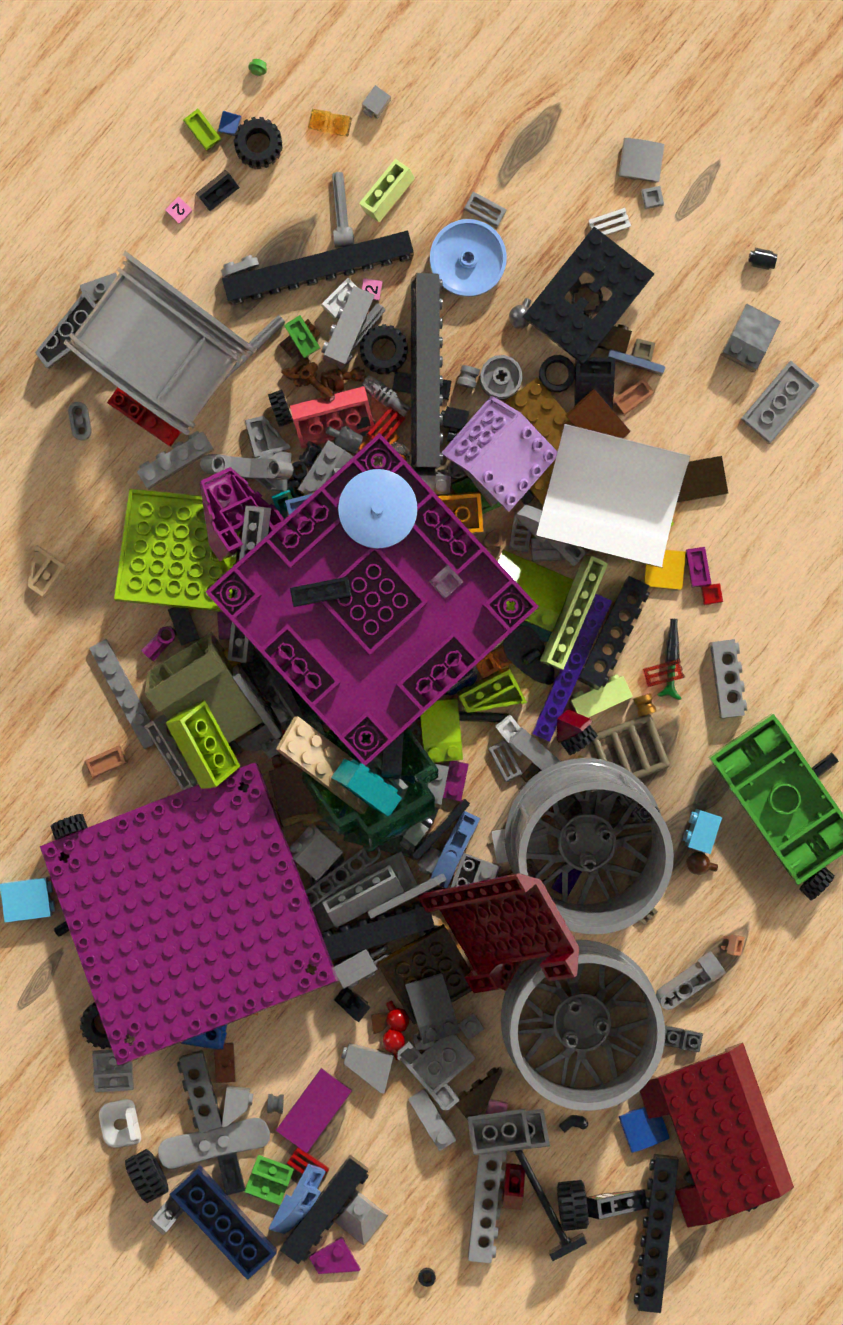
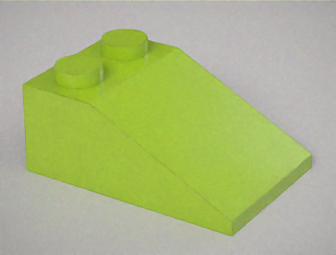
(442, 731)

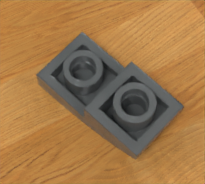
(683, 1038)

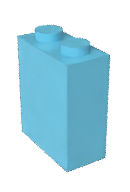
(27, 899)

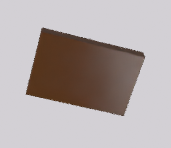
(596, 415)

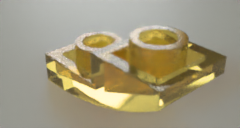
(330, 123)

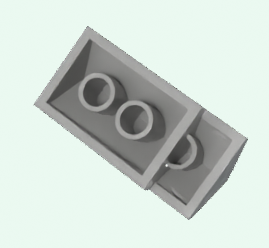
(508, 1131)

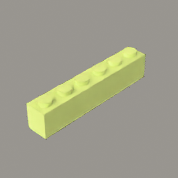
(573, 612)

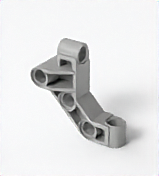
(270, 469)

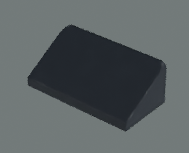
(217, 190)

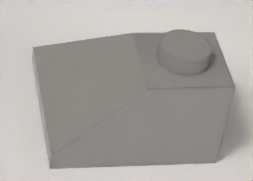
(361, 1218)

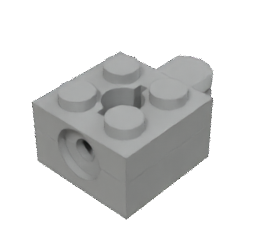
(358, 965)

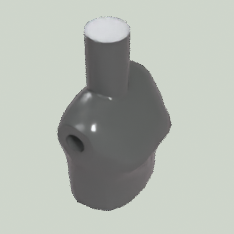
(346, 438)

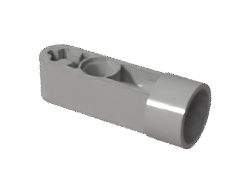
(709, 971)

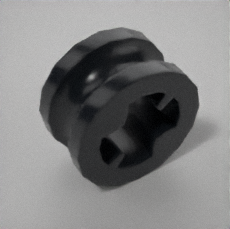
(421, 1277)

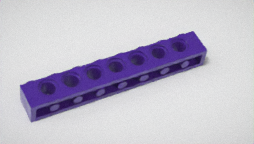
(568, 676)

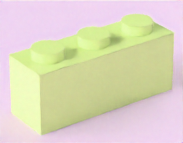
(387, 190)
(602, 699)

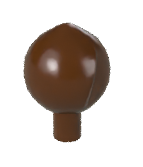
(699, 863)

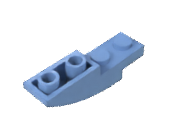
(456, 847)
(296, 1207)

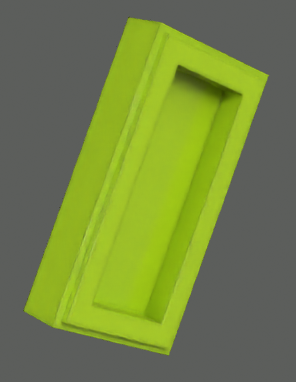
(202, 129)

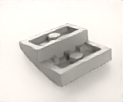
(641, 159)
(109, 1075)

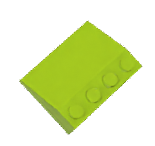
(542, 585)

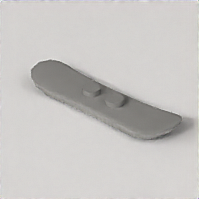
(197, 1146)

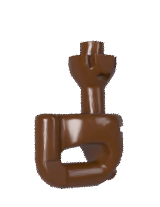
(338, 377)

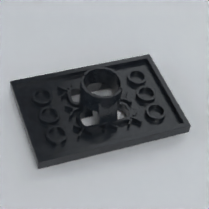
(566, 322)

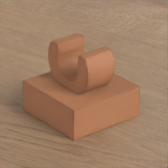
(735, 944)

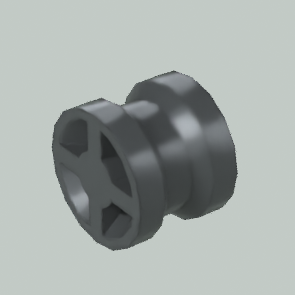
(275, 1103)

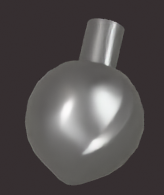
(517, 313)

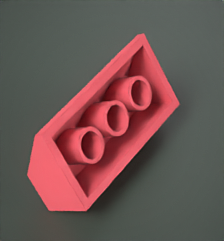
(316, 415)

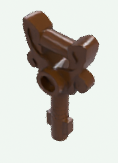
(307, 376)

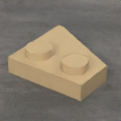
(44, 572)

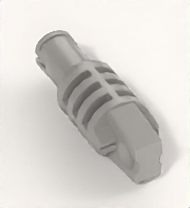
(385, 395)

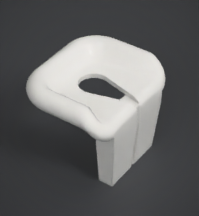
(119, 1110)

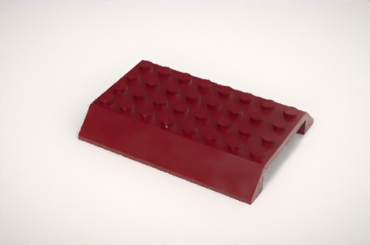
(503, 924)
(722, 1136)

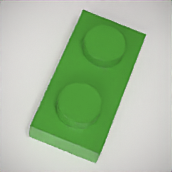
(302, 336)

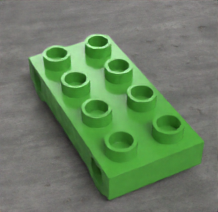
(782, 797)

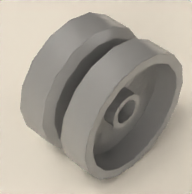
(503, 366)

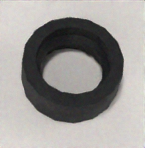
(557, 359)

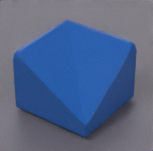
(229, 123)

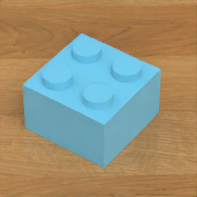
(702, 831)

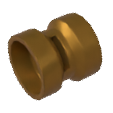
(645, 709)

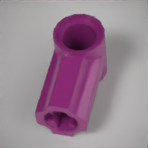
(158, 643)

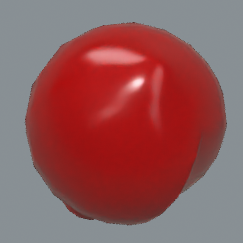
(397, 1017)
(393, 1041)

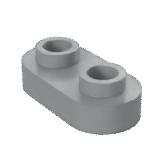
(232, 269)
(79, 421)

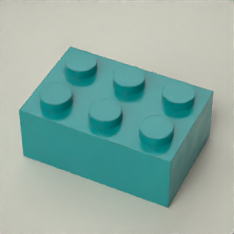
(367, 786)

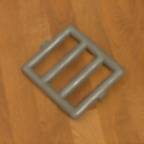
(631, 726)

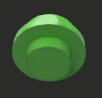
(257, 67)

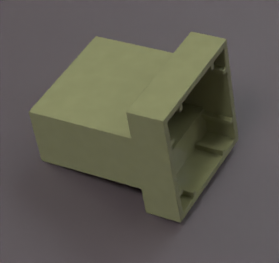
(199, 675)

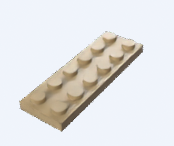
(317, 758)

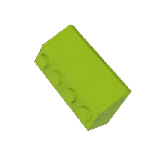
(203, 745)

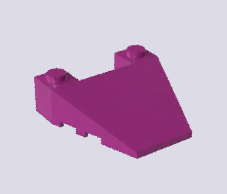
(224, 507)

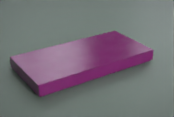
(313, 1110)

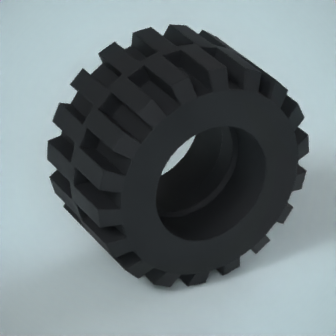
(258, 126)
(376, 334)
(89, 1030)
(146, 1176)
(572, 1205)

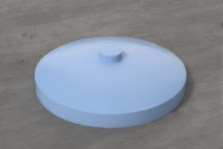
(468, 257)
(377, 508)

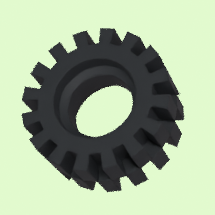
(280, 408)
(579, 741)
(68, 826)
(817, 883)

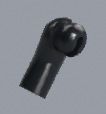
(293, 487)
(574, 1121)

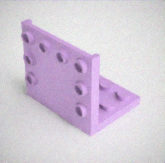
(501, 451)

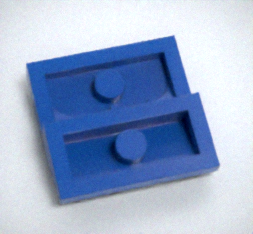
(641, 1130)

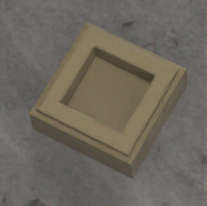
(644, 349)

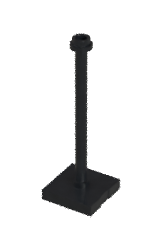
(566, 1244)

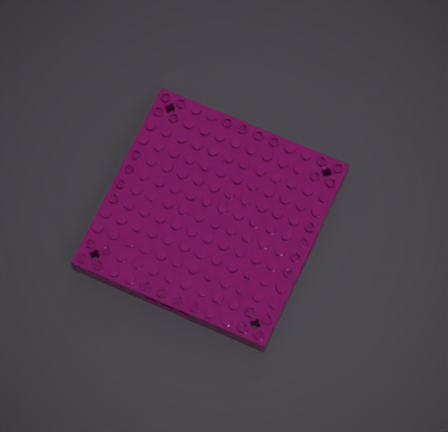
(396, 641)
(188, 914)

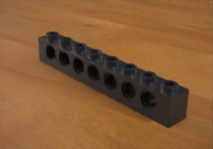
(653, 1301)

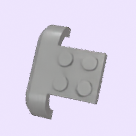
(438, 1066)

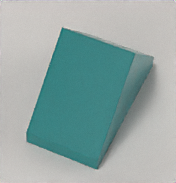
(280, 504)

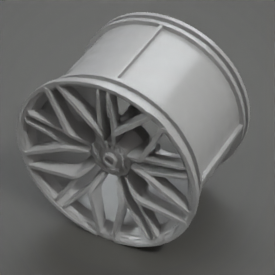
(157, 345)
(590, 841)
(582, 1026)

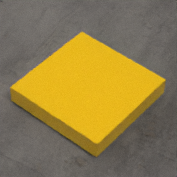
(670, 575)

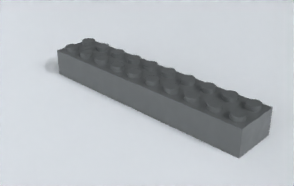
(426, 371)

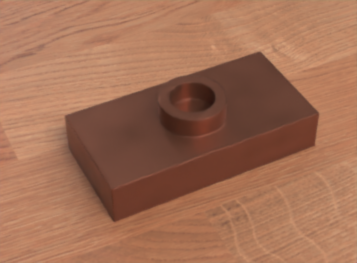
(225, 1064)

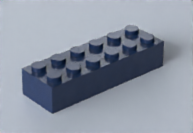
(223, 1222)

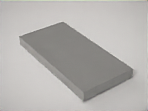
(780, 402)
(257, 701)
(407, 895)

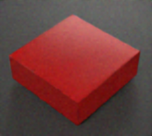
(712, 594)

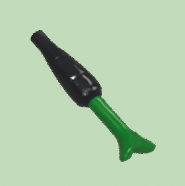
(671, 653)

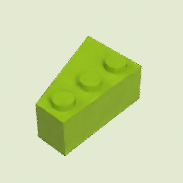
(492, 692)

